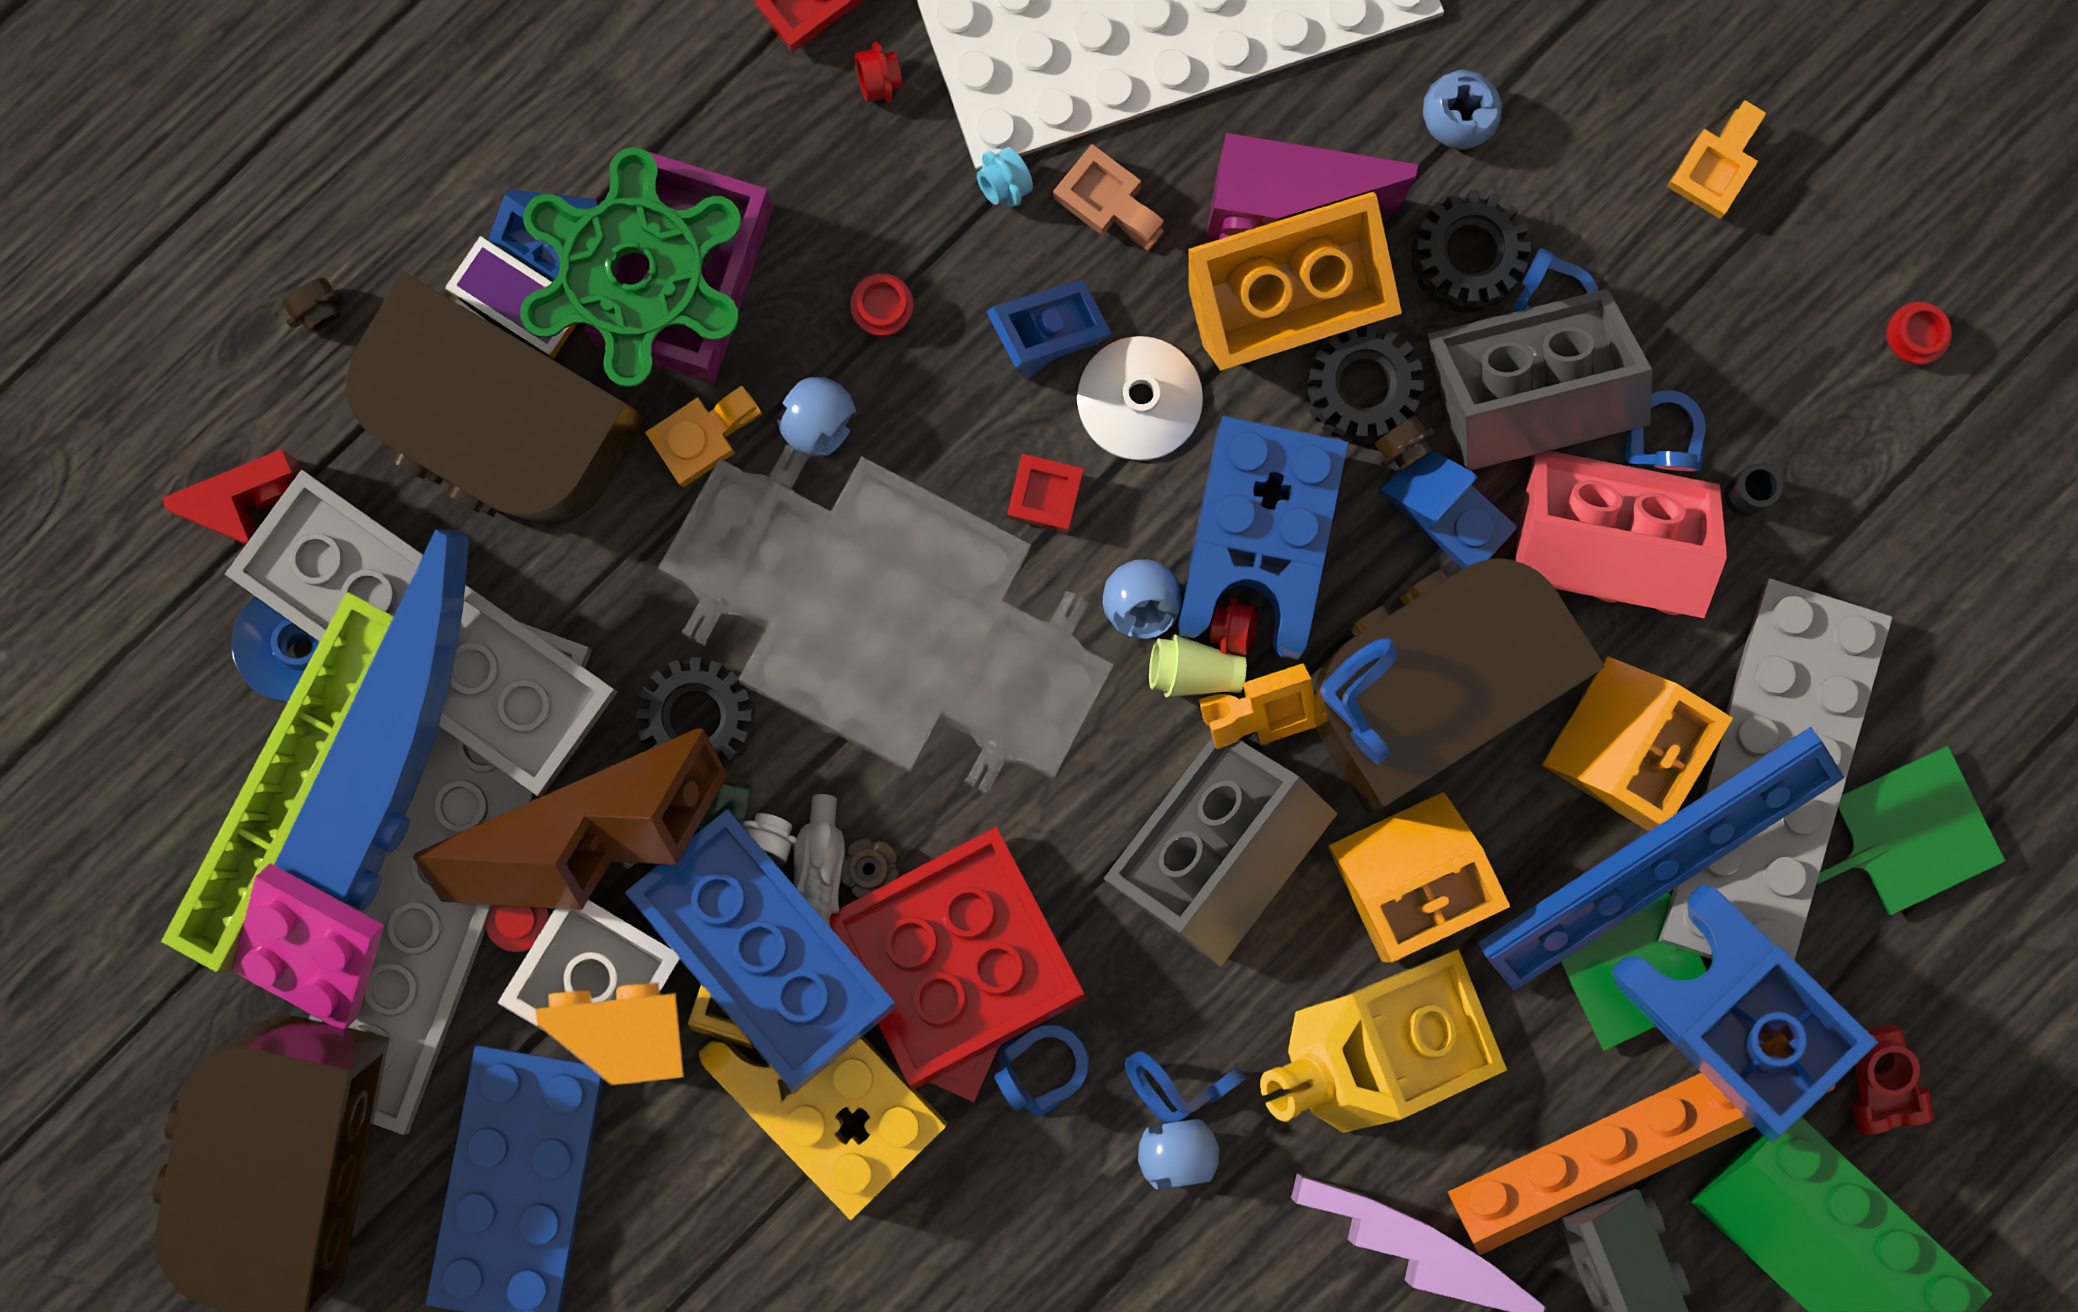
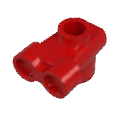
(1890, 1093)

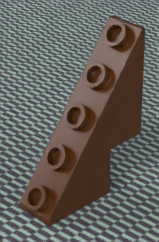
(564, 841)

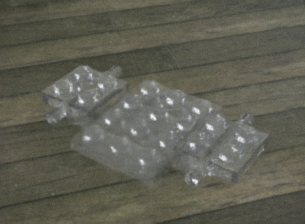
(886, 616)

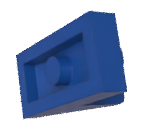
(1048, 325)
(1449, 509)

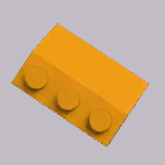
(1292, 281)

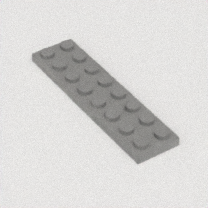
(424, 941)

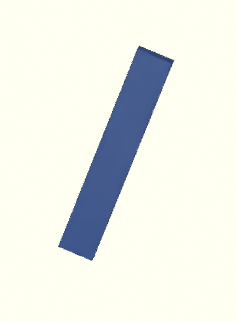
(1662, 859)

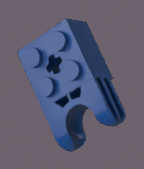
(1259, 547)
(1746, 993)

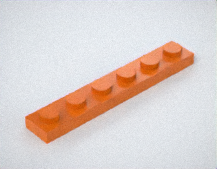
(1599, 1159)

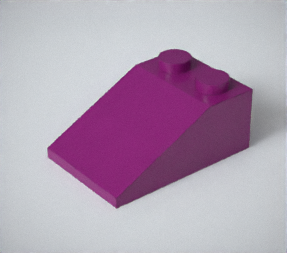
(1277, 180)

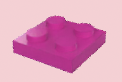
(307, 947)

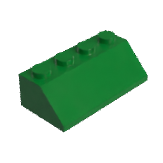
(1830, 1230)

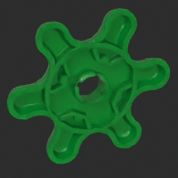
(627, 223)

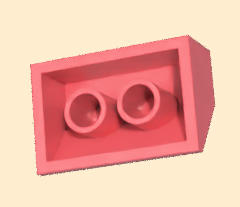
(1623, 533)

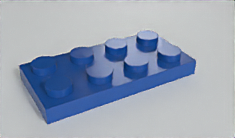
(761, 951)
(515, 1183)

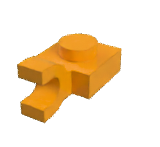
(1716, 165)
(696, 439)
(1272, 708)

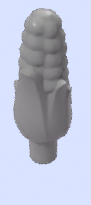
(820, 857)

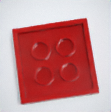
(959, 957)

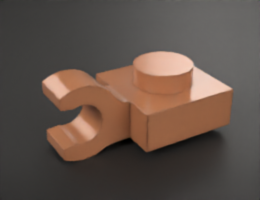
(1104, 193)

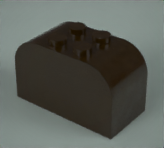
(484, 410)
(1467, 667)
(268, 1166)

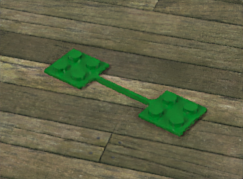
(1907, 831)

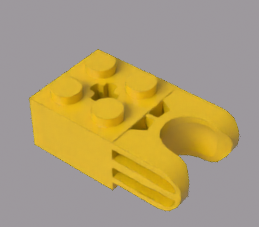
(810, 1122)

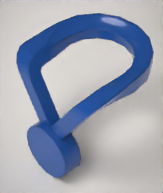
(1537, 270)
(1666, 459)
(1363, 736)
(1134, 1068)
(1008, 1080)

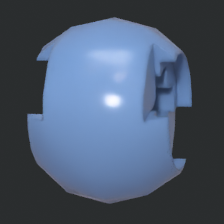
(1447, 124)
(816, 416)
(1142, 599)
(1178, 1154)

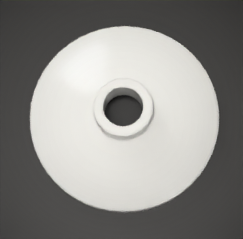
(1136, 429)

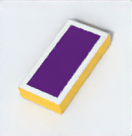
(497, 287)

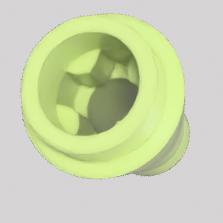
(1194, 668)

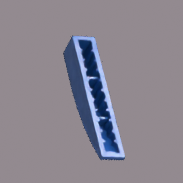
(386, 737)

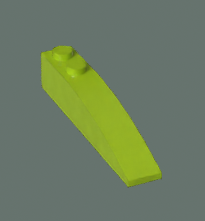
(259, 822)

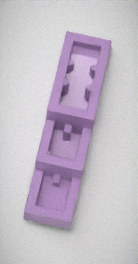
(1434, 1259)

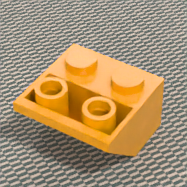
(1636, 742)
(1417, 877)
(618, 1038)

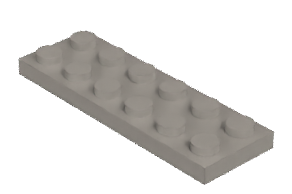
(1801, 668)
(508, 688)

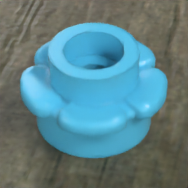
(1004, 177)

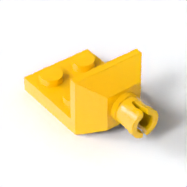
(1387, 1049)

